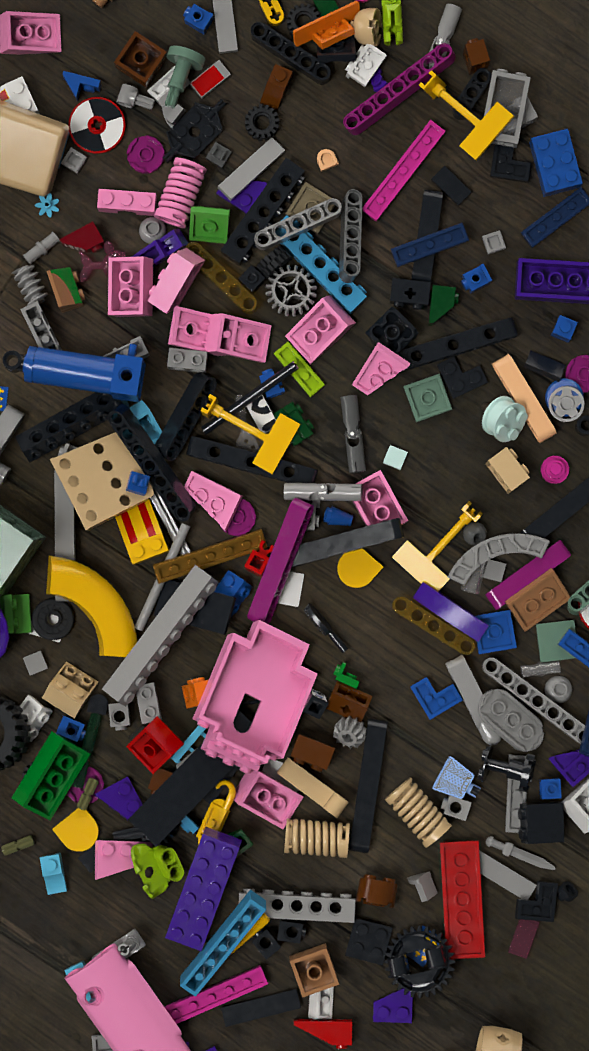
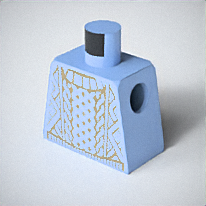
(455, 780)

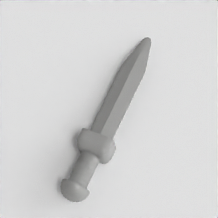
(509, 849)

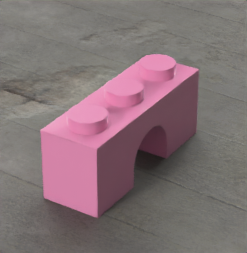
(117, 200)

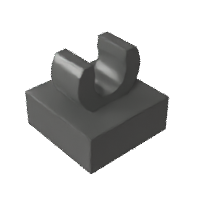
(218, 155)

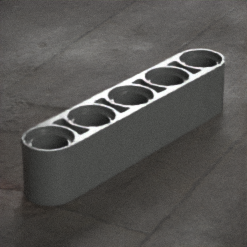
(347, 243)

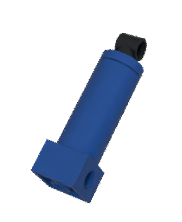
(82, 371)

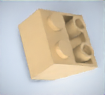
(70, 689)

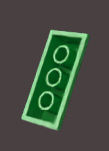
(50, 776)

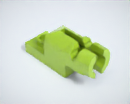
(392, 21)

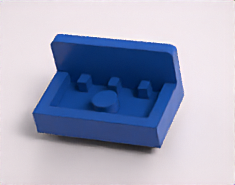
(234, 586)

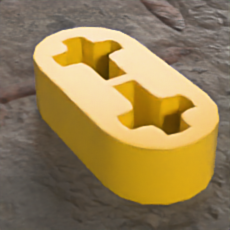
(268, 12)

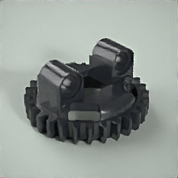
(437, 959)

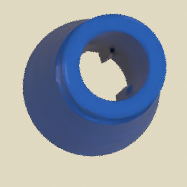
(337, 517)

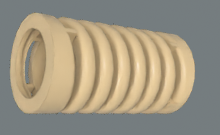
(421, 809)
(316, 838)

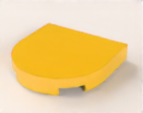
(357, 568)
(78, 830)

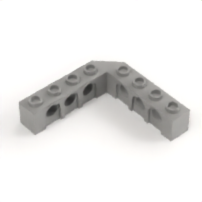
(46, 339)

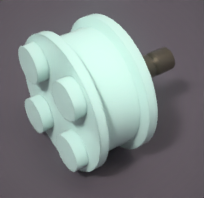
(503, 418)

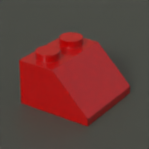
(154, 745)

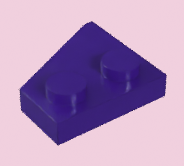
(247, 197)
(572, 766)
(121, 798)
(393, 1008)

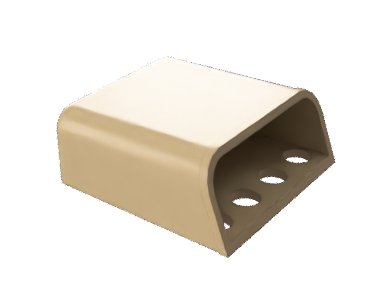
(29, 149)
(98, 479)

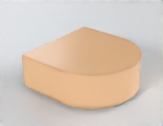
(326, 159)

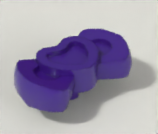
(377, 81)

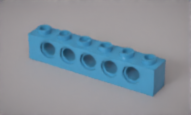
(348, 302)

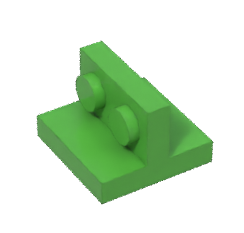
(209, 224)
(17, 612)

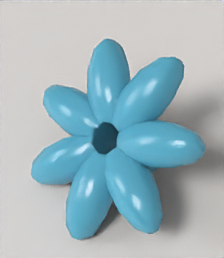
(47, 209)

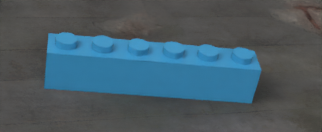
(223, 943)

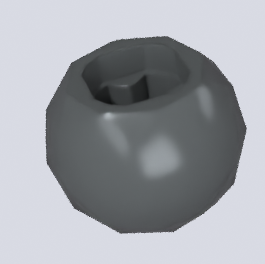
(474, 533)

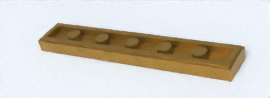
(208, 556)

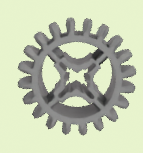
(298, 294)

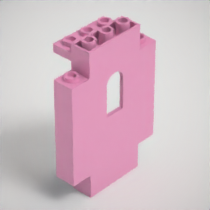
(269, 670)

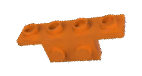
(328, 28)

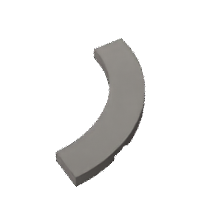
(495, 547)

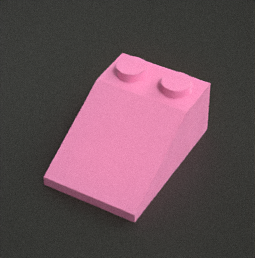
(29, 33)
(320, 328)
(267, 797)

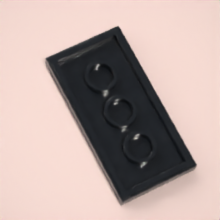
(214, 614)

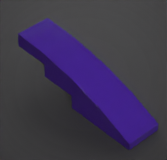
(450, 611)

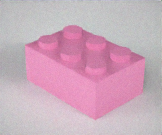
(175, 280)
(129, 286)
(378, 501)

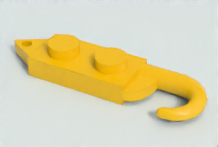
(218, 810)

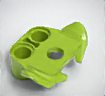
(146, 856)

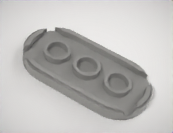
(511, 720)

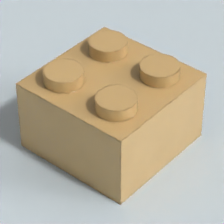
(508, 470)

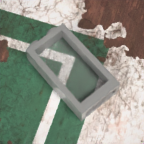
(511, 93)

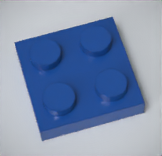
(498, 634)

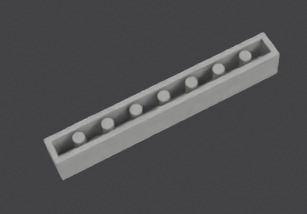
(160, 636)

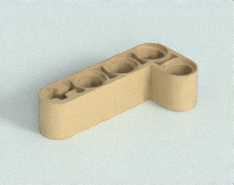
(312, 787)

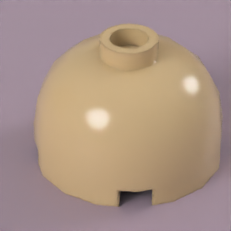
(367, 25)

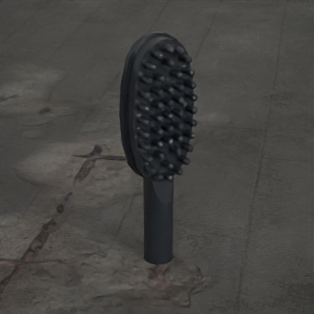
(324, 625)

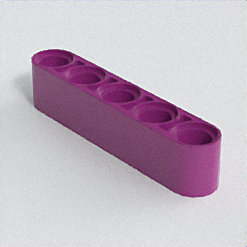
(552, 557)

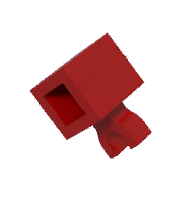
(258, 560)

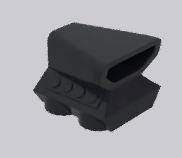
(392, 331)

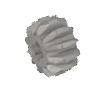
(349, 732)

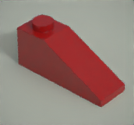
(332, 1031)

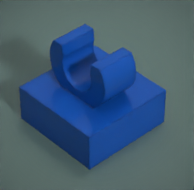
(137, 483)

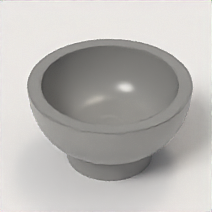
(152, 229)
(558, 689)

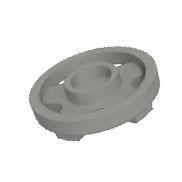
(566, 403)

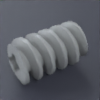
(29, 284)

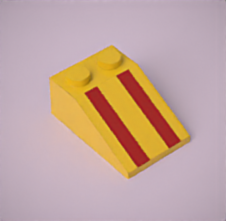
(142, 533)

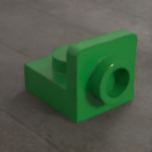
(347, 679)

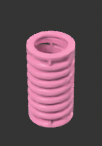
(186, 193)

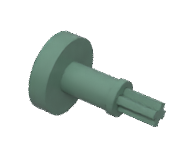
(185, 60)

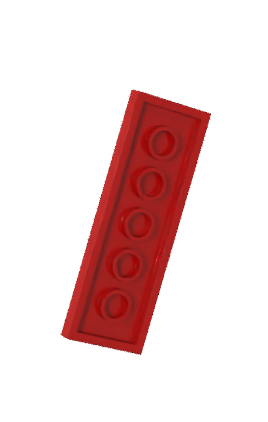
(462, 898)

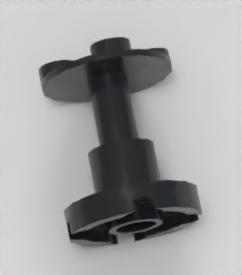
(514, 769)

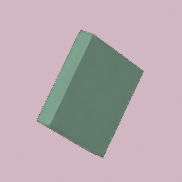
(427, 398)
(548, 638)

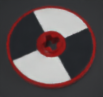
(110, 132)

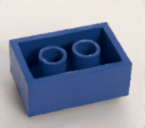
(555, 162)

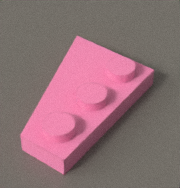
(379, 368)
(214, 498)
(113, 857)

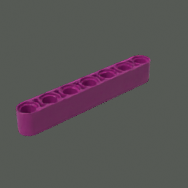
(389, 90)
(280, 561)

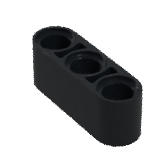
(477, 87)

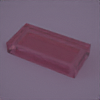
(523, 937)

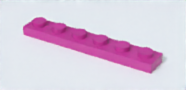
(403, 170)
(217, 994)

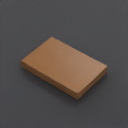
(538, 599)

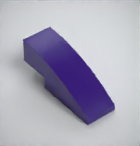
(162, 248)

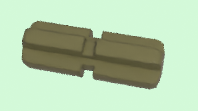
(86, 797)
(20, 844)

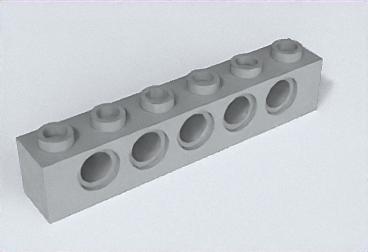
(346, 913)

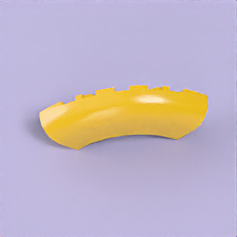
(97, 600)

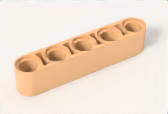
(522, 394)

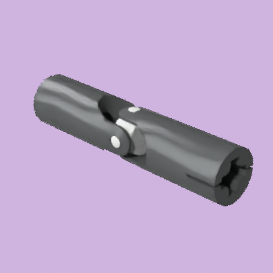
(351, 419)

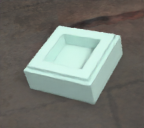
(395, 457)

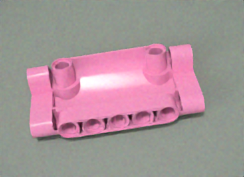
(124, 1005)

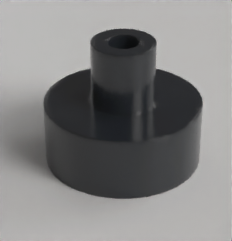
(567, 892)

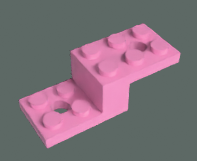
(219, 334)

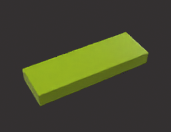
(304, 375)

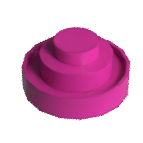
(554, 469)

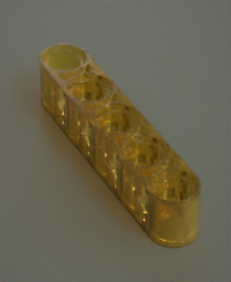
(225, 286)
(442, 626)

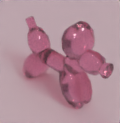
(89, 265)

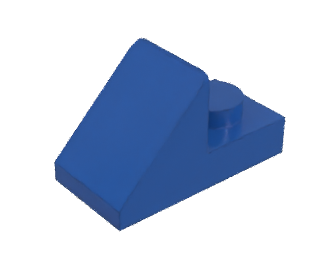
(77, 81)

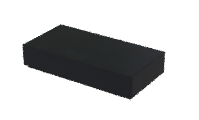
(451, 185)
(544, 366)

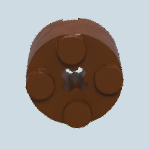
(376, 891)

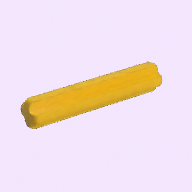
(262, 921)

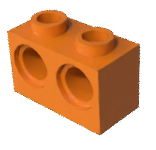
(194, 691)

